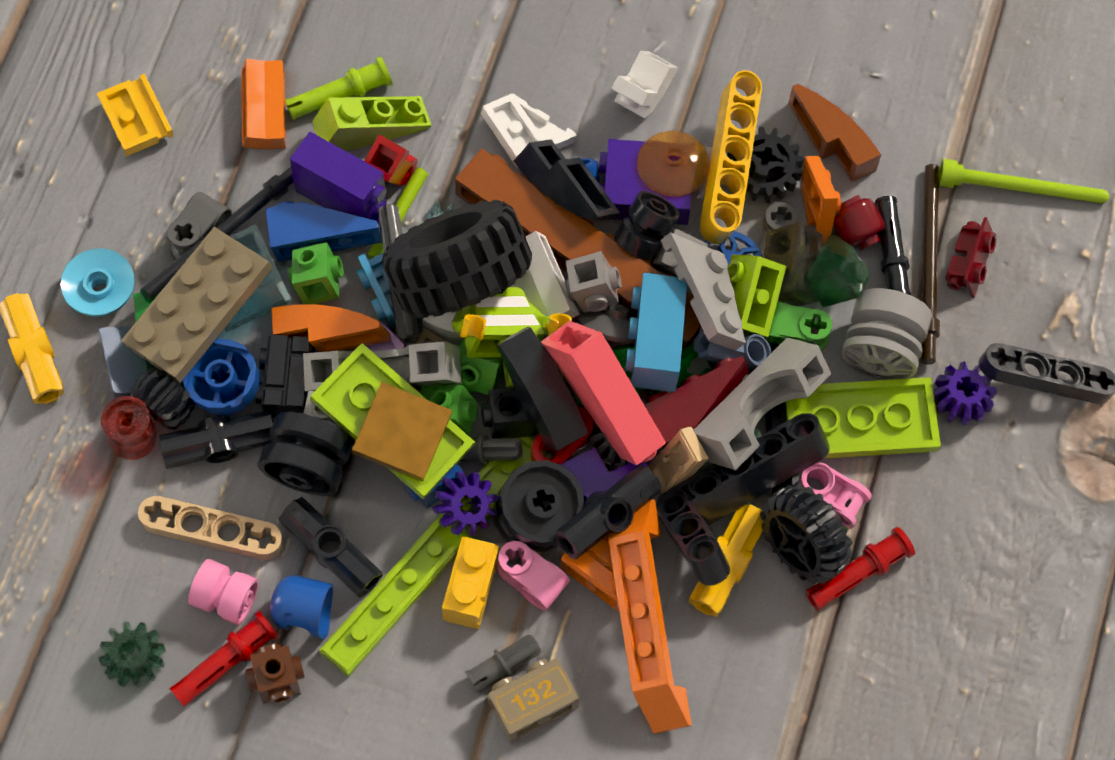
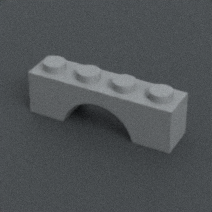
(417, 364)
(786, 374)

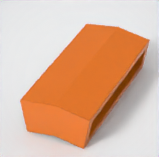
(263, 104)

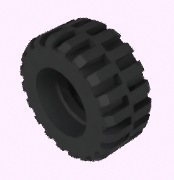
(457, 259)

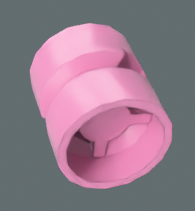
(217, 589)

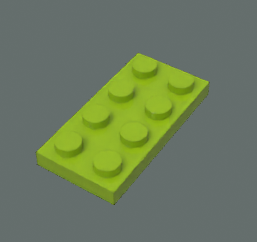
(348, 398)
(874, 416)

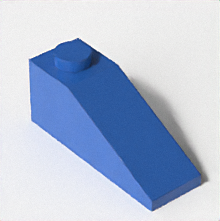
(304, 224)

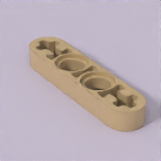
(212, 522)

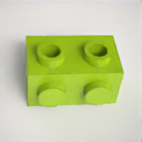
(756, 291)

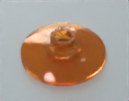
(669, 176)

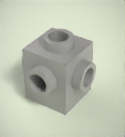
(592, 282)

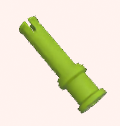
(355, 84)

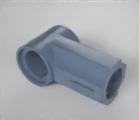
(753, 351)

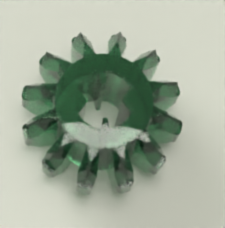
(137, 666)

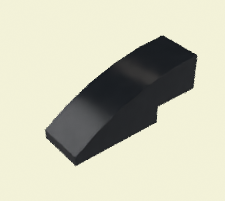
(565, 181)
(542, 389)

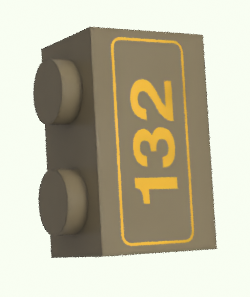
(532, 699)

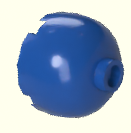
(225, 378)

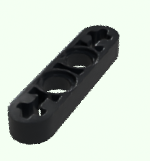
(1048, 369)

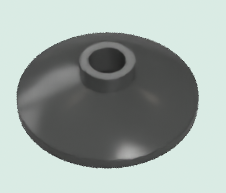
(611, 322)

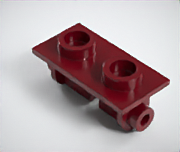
(977, 243)

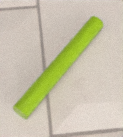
(403, 203)

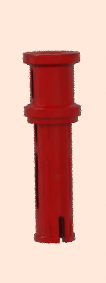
(874, 560)
(238, 648)

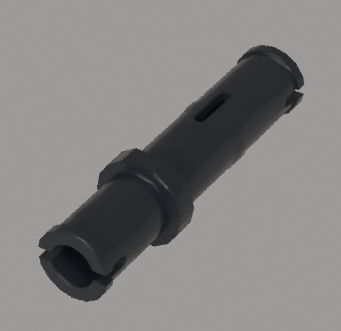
(894, 262)

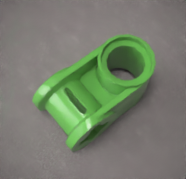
(797, 323)

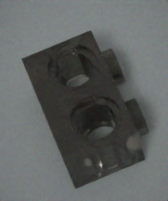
(797, 249)

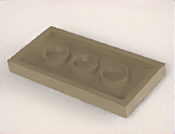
(197, 304)

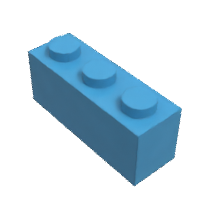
(656, 332)

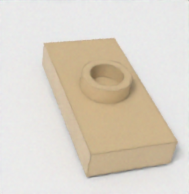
(678, 459)

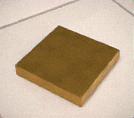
(402, 431)

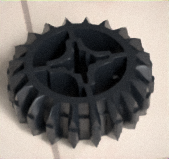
(806, 533)

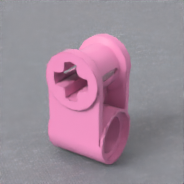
(838, 491)
(534, 578)

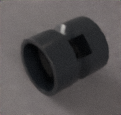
(645, 227)

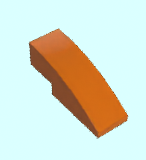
(328, 326)

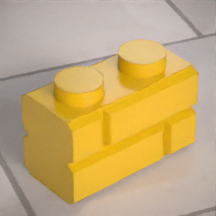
(470, 582)

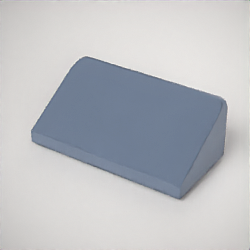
(122, 363)

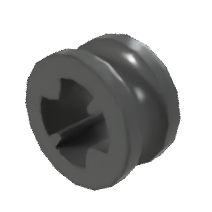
(779, 208)

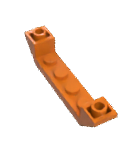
(643, 624)

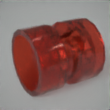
(129, 427)

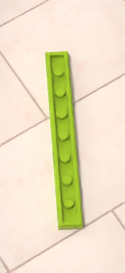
(409, 578)

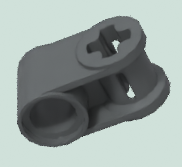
(195, 222)

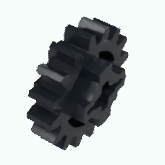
(782, 165)

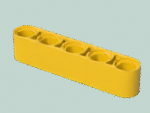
(722, 169)

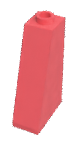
(604, 391)

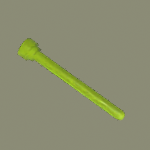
(954, 174)

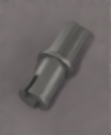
(494, 449)
(503, 662)

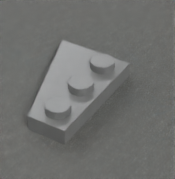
(711, 285)

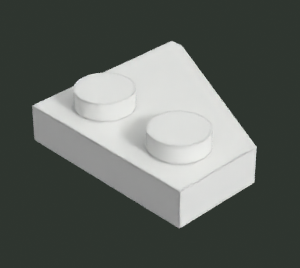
(518, 124)

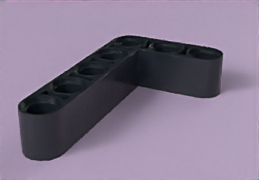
(721, 490)

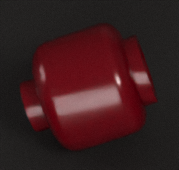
(859, 222)

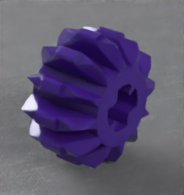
(954, 400)
(461, 519)

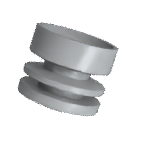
(886, 334)

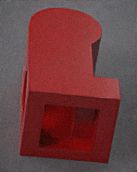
(392, 160)

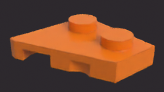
(819, 196)

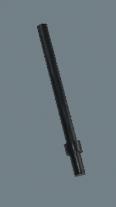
(272, 190)

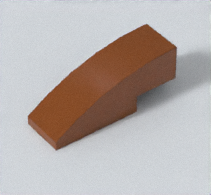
(834, 132)

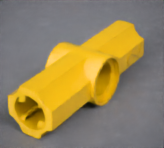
(31, 348)
(737, 546)

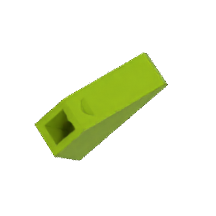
(358, 121)

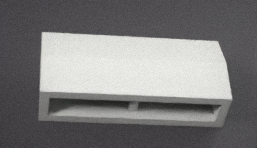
(544, 281)

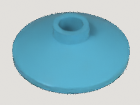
(96, 268)

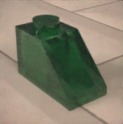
(837, 273)

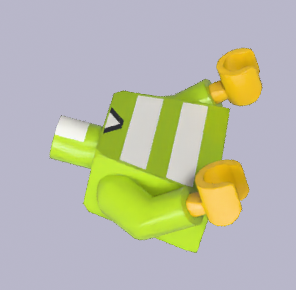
(499, 318)

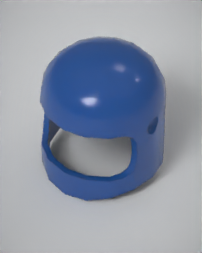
(302, 604)

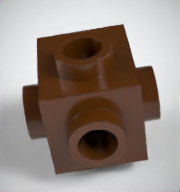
(279, 686)

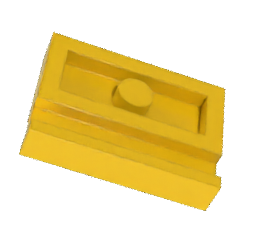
(135, 115)

